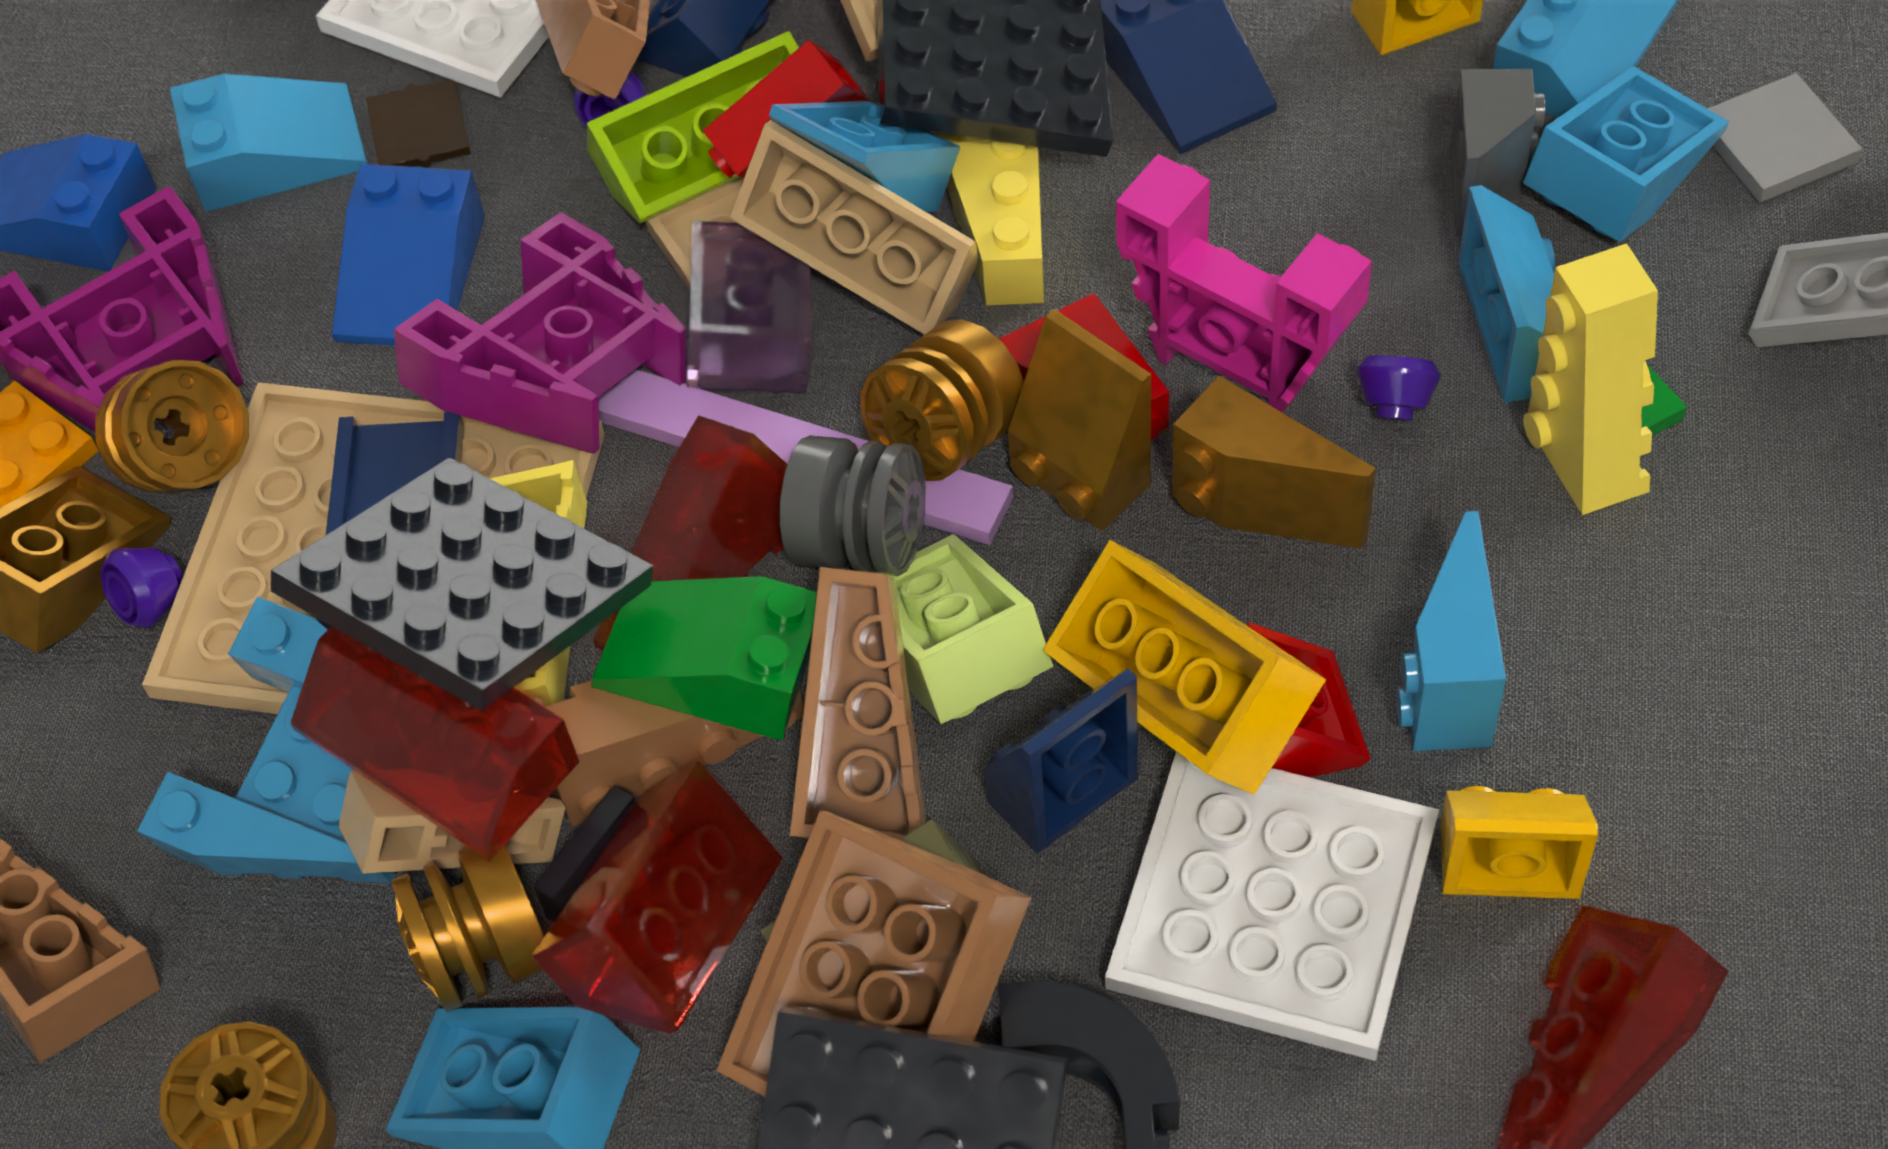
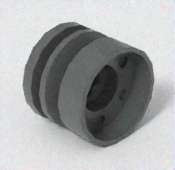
(853, 505)

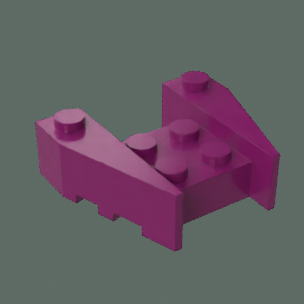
(126, 320)
(552, 348)

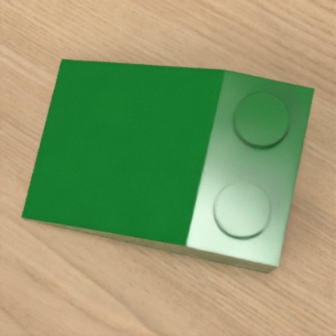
(713, 650)

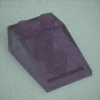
(746, 312)

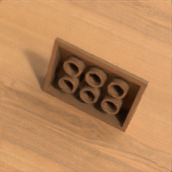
(876, 940)

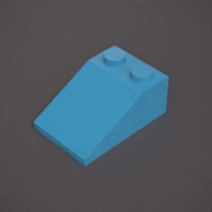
(264, 135)
(1622, 152)
(896, 157)
(1456, 660)
(515, 1080)

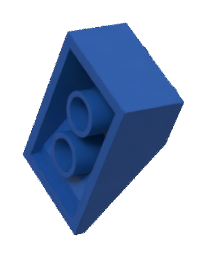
(67, 198)
(403, 247)

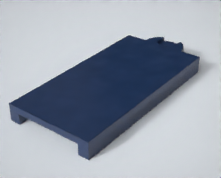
(384, 458)

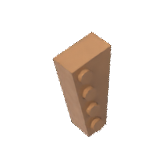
(596, 40)
(857, 712)
(635, 745)
(61, 961)

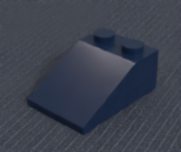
(1185, 67)
(1068, 764)

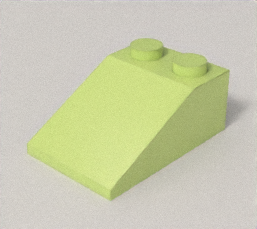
(964, 631)

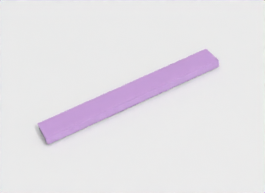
(665, 412)

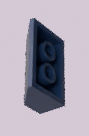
(698, 33)

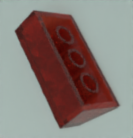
(438, 755)
(660, 904)

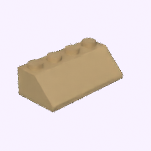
(854, 230)

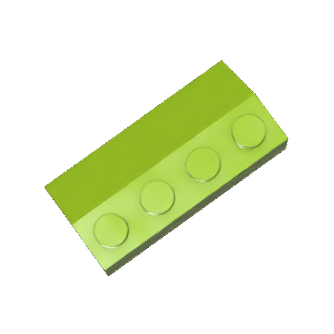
(656, 147)

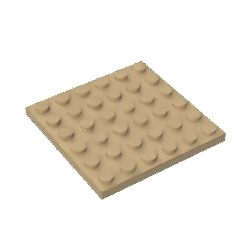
(279, 506)

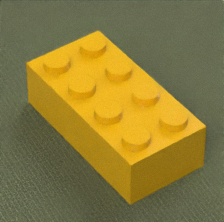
(1200, 672)

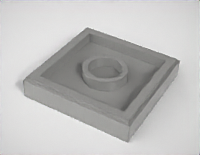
(1782, 138)

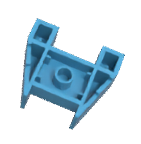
(293, 792)

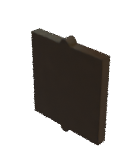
(418, 125)

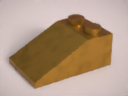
(1082, 424)
(1267, 471)
(55, 552)

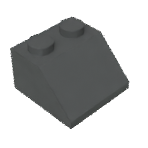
(1493, 133)

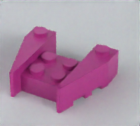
(1222, 310)

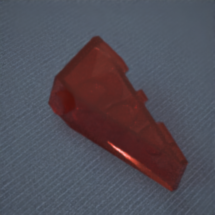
(712, 509)
(1616, 1015)

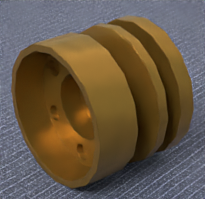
(944, 396)
(192, 400)
(468, 925)
(245, 1091)

